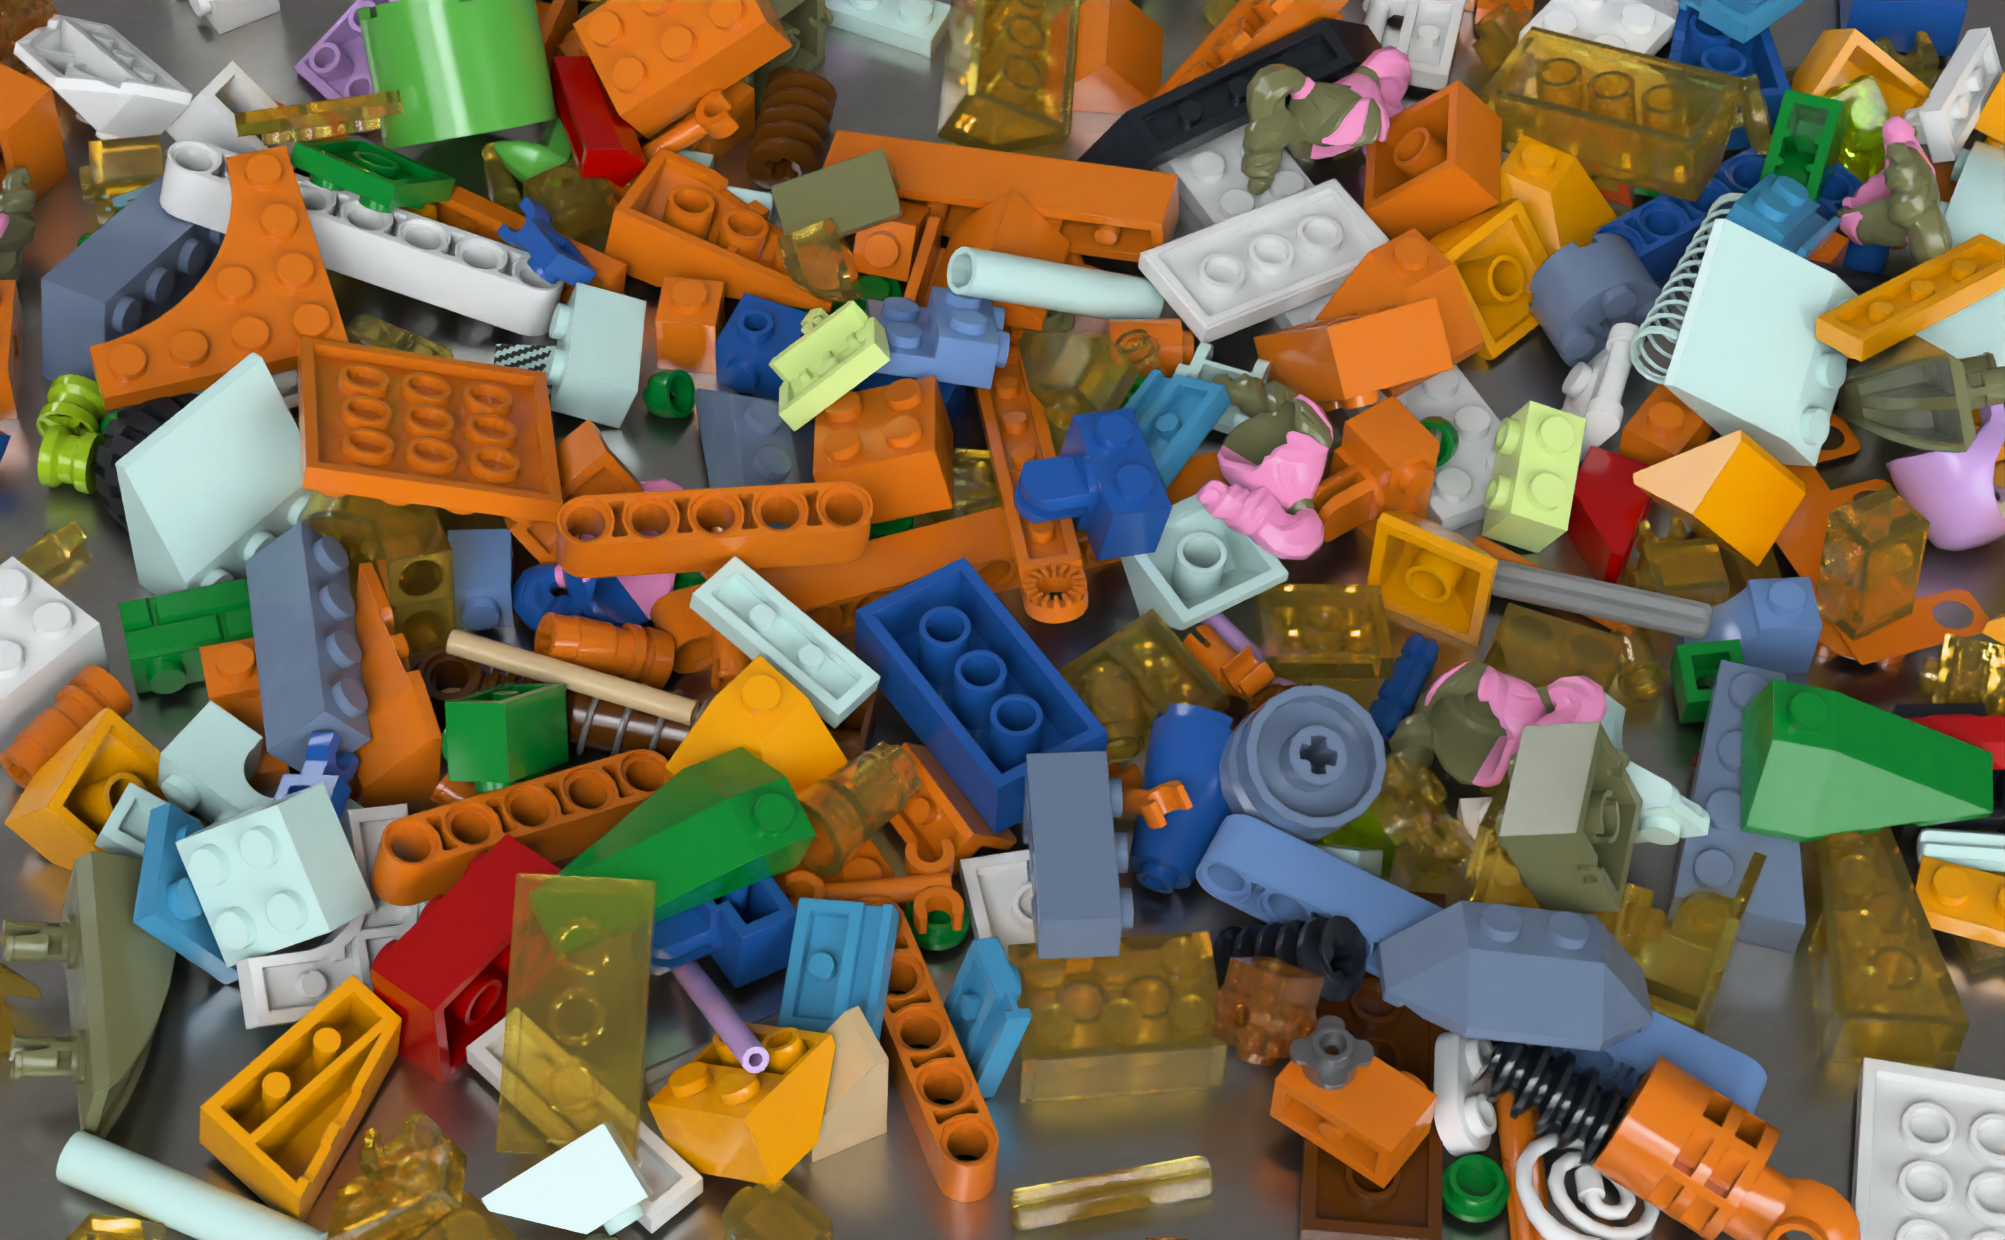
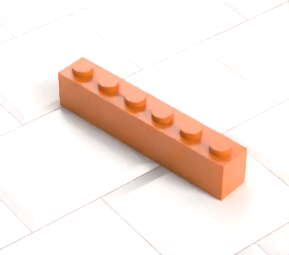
(1094, 205)

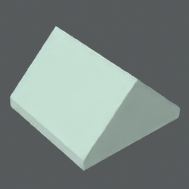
(1199, 568)

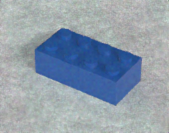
(972, 686)

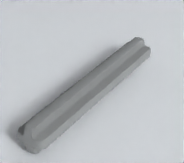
(1602, 600)

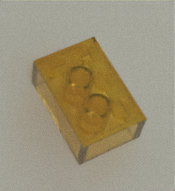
(1119, 1020)

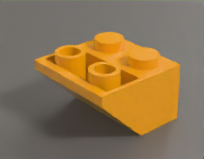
(747, 1121)

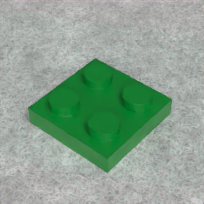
(372, 171)

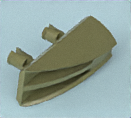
(1920, 395)
(113, 984)

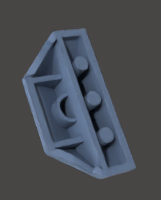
(751, 443)
(1517, 976)

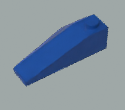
(1709, 48)

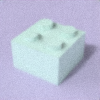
(275, 875)

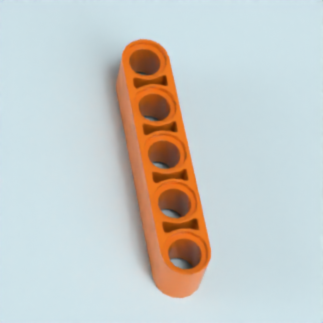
(690, 548)
(548, 814)
(935, 1074)

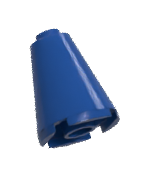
(1188, 749)

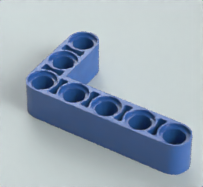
(1667, 224)

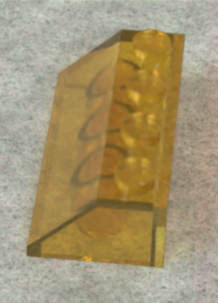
(1009, 73)
(1617, 110)

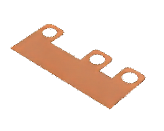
(1803, 546)

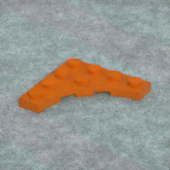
(254, 298)

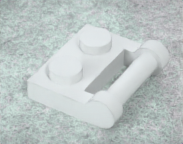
(1426, 35)
(1597, 387)

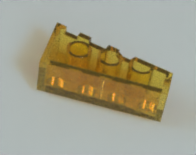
(1875, 957)

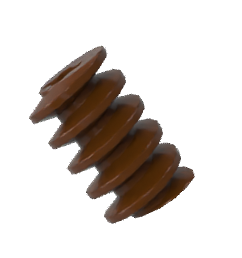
(790, 126)

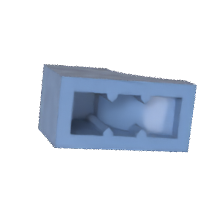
(1774, 623)

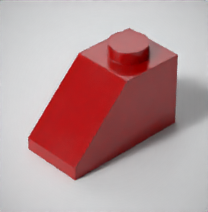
(1607, 512)

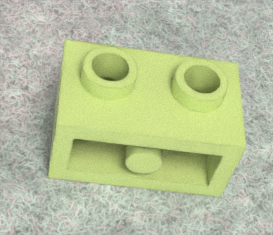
(1533, 477)

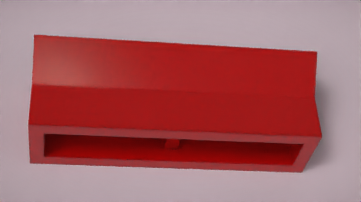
(595, 132)

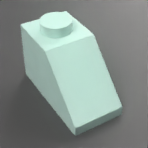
(578, 1186)

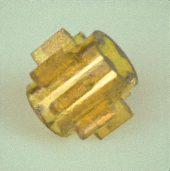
(1500, 34)
(1636, 920)

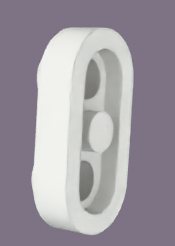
(1461, 1110)

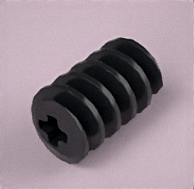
(1320, 946)
(1554, 1094)

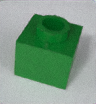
(1697, 666)

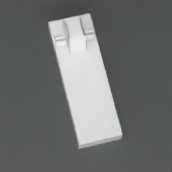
(1958, 96)

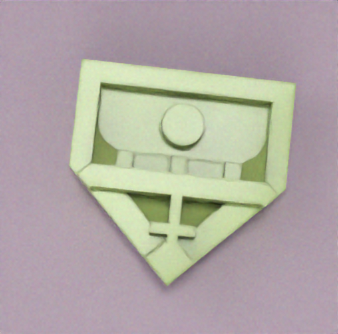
(828, 361)

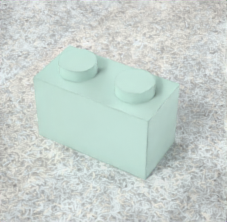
(596, 354)

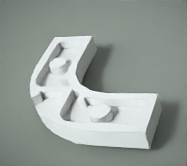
(289, 985)

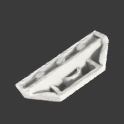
(103, 77)

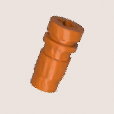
(623, 651)
(74, 707)

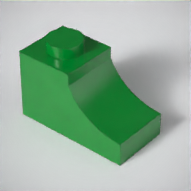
(1807, 140)

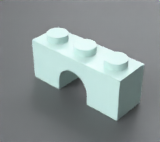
(211, 764)

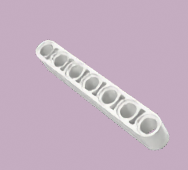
(380, 248)

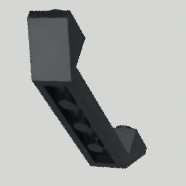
(1217, 100)

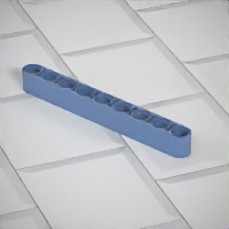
(1290, 880)

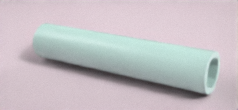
(1052, 285)
(171, 1195)

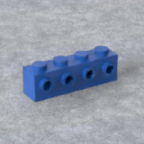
(766, 328)

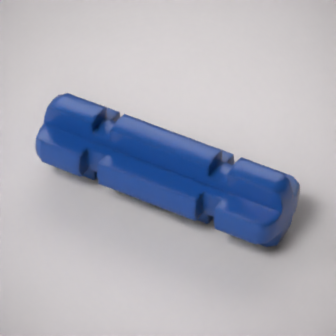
(1407, 680)

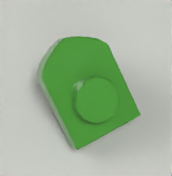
(529, 159)

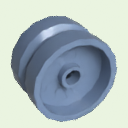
(1304, 762)

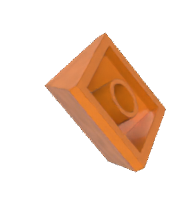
(1116, 57)
(1011, 228)

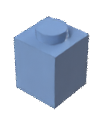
(483, 578)

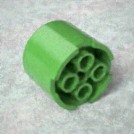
(457, 67)

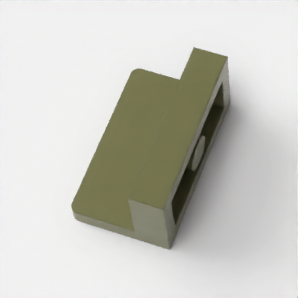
(853, 192)

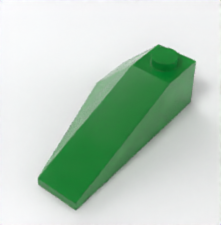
(1842, 766)
(705, 834)

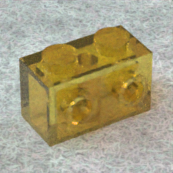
(1871, 563)

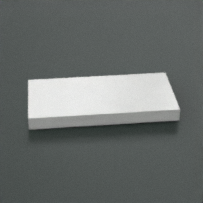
(1262, 260)

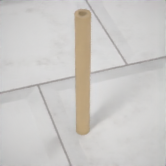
(573, 676)

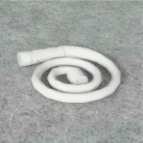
(1589, 1191)

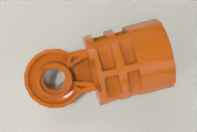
(1708, 1167)

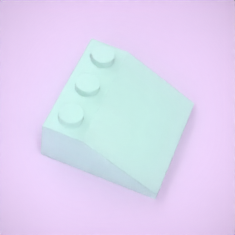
(1752, 347)
(213, 483)

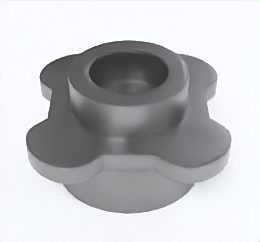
(1328, 1070)

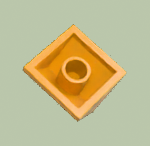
(1727, 493)

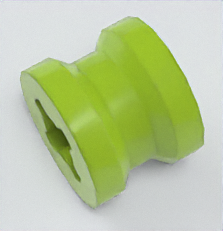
(72, 404)
(69, 459)

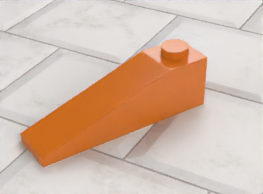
(1247, 29)
(690, 226)
(405, 740)

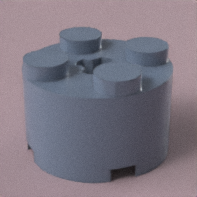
(1588, 292)

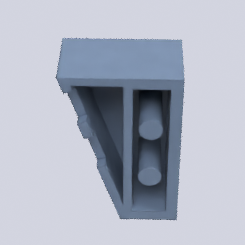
(1075, 855)

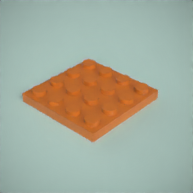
(426, 431)

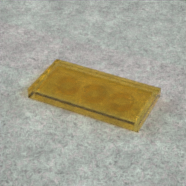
(575, 1011)

